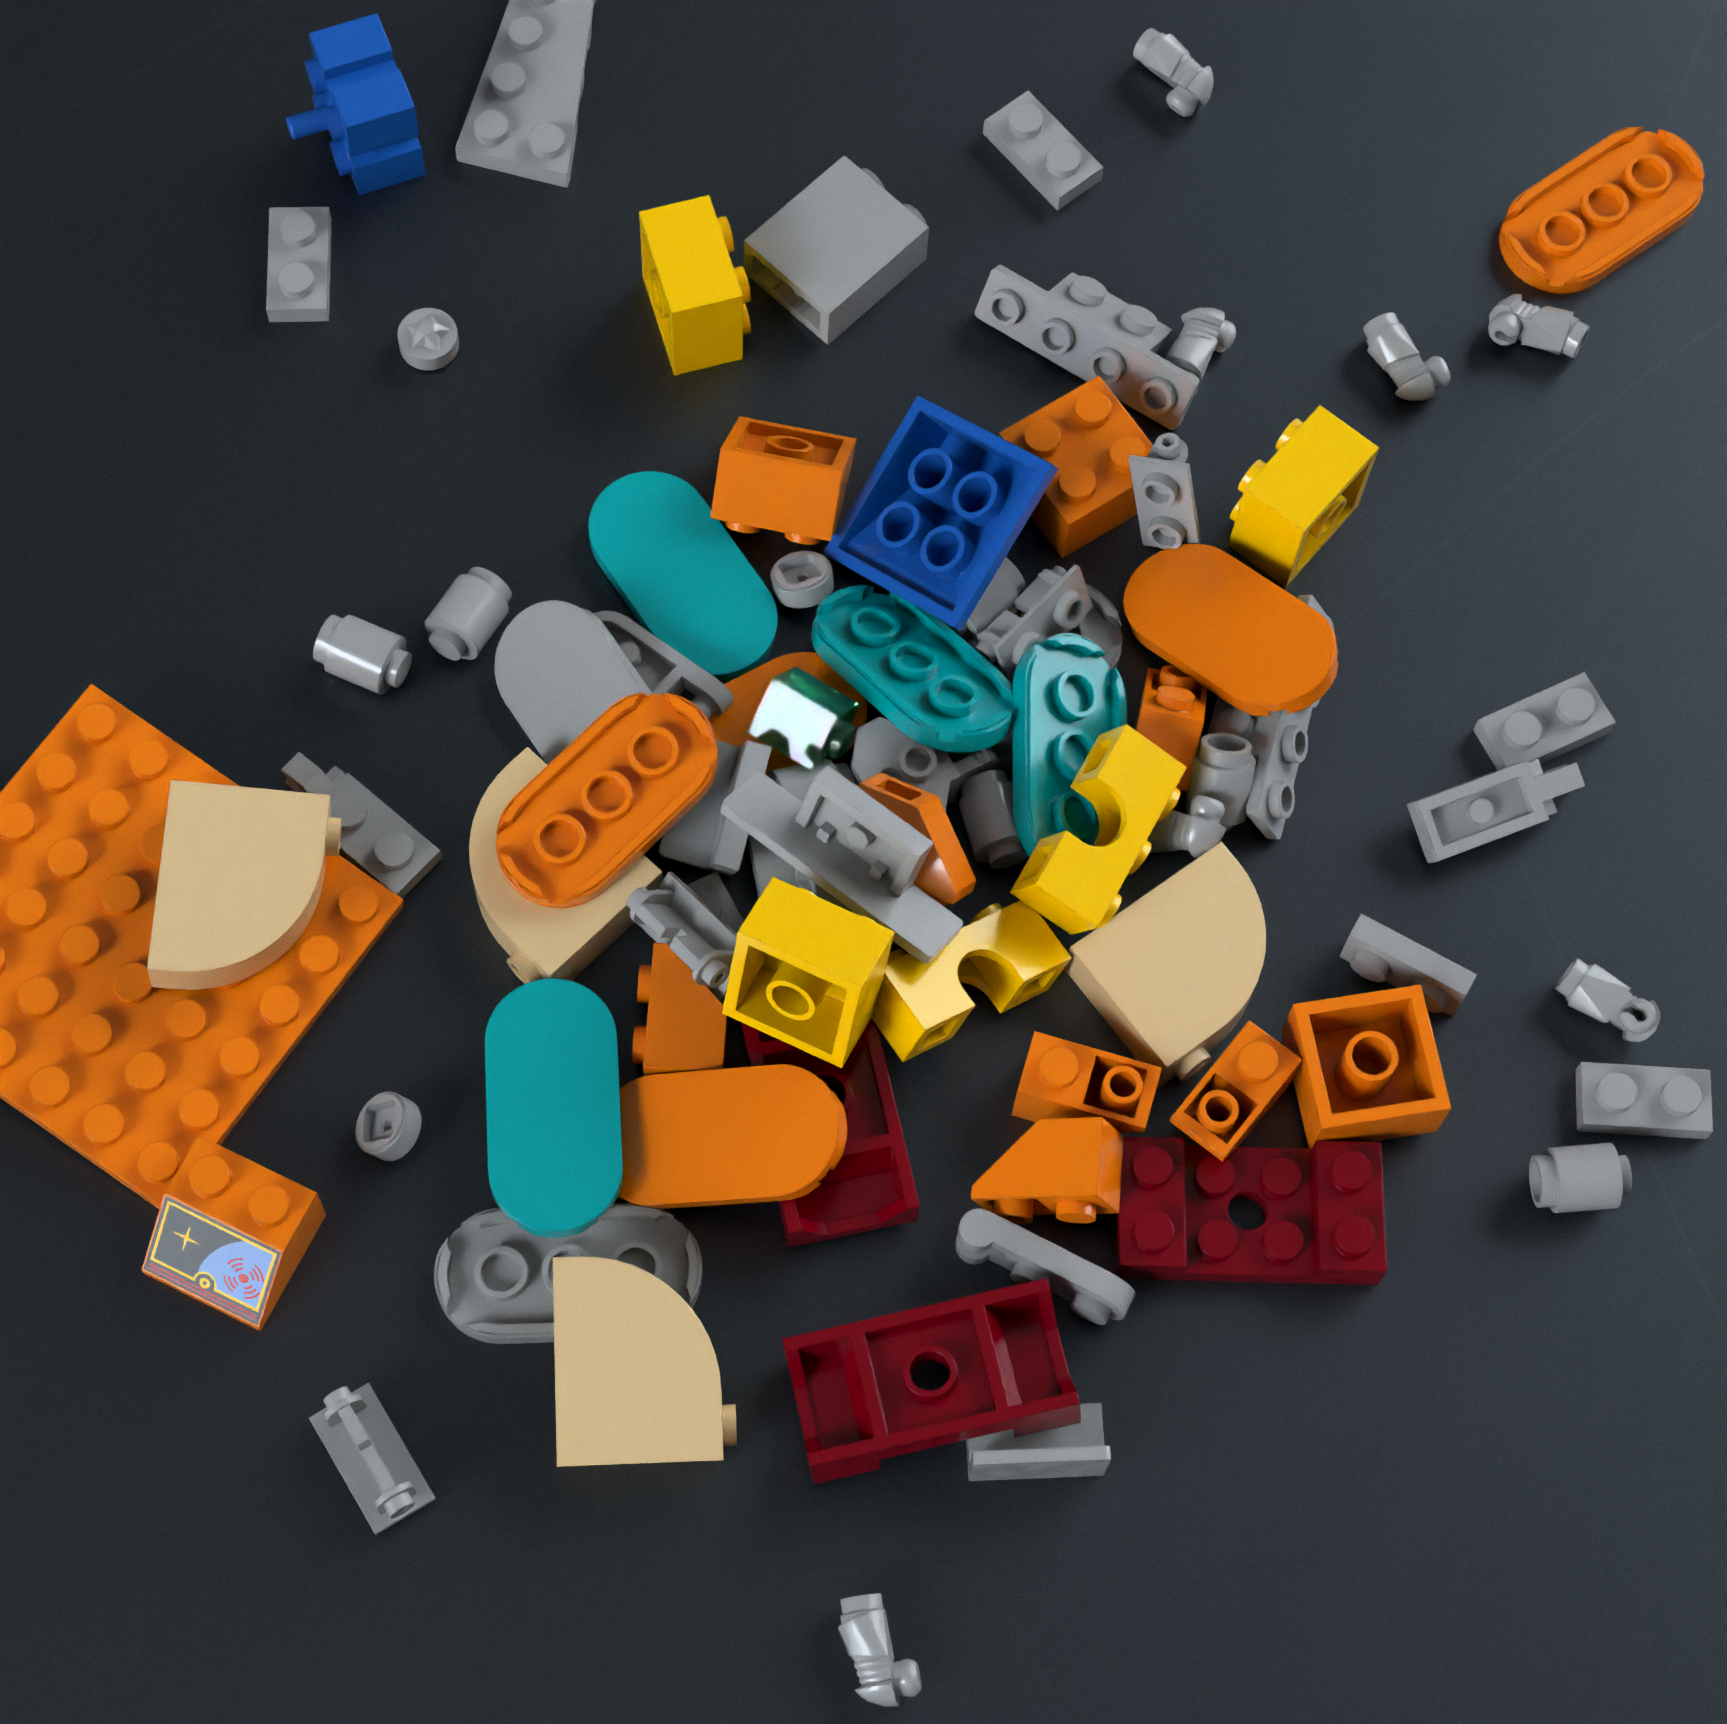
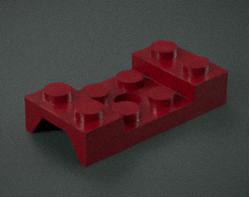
(874, 1176)
(1316, 1204)
(860, 1394)

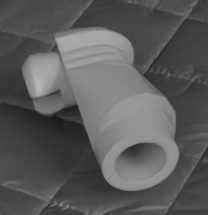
(1173, 64)
(1536, 327)
(1201, 335)
(1398, 356)
(1190, 832)
(1608, 1000)
(869, 1643)

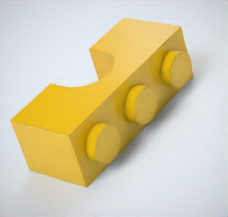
(1131, 790)
(1001, 952)

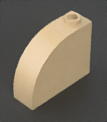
(236, 880)
(541, 938)
(1177, 964)
(632, 1370)

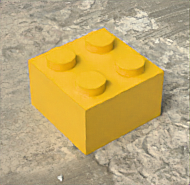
(694, 284)
(1300, 494)
(807, 971)

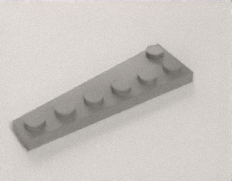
(530, 92)

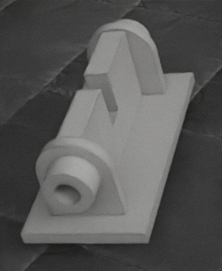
(1165, 494)
(1051, 607)
(690, 929)
(371, 1457)

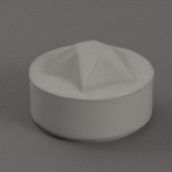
(428, 339)
(802, 579)
(388, 1126)

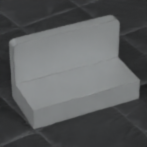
(704, 834)
(1053, 1453)

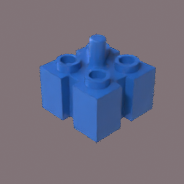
(362, 105)

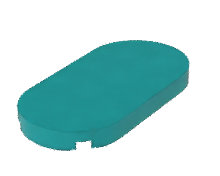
(682, 573)
(914, 670)
(1060, 708)
(553, 1107)

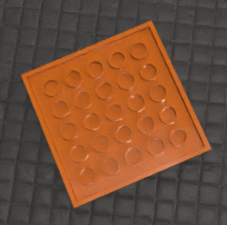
(83, 1035)

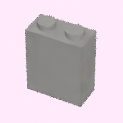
(836, 249)

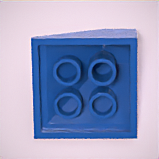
(940, 512)

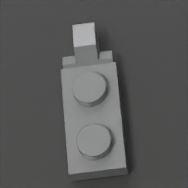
(1489, 807)
(371, 831)

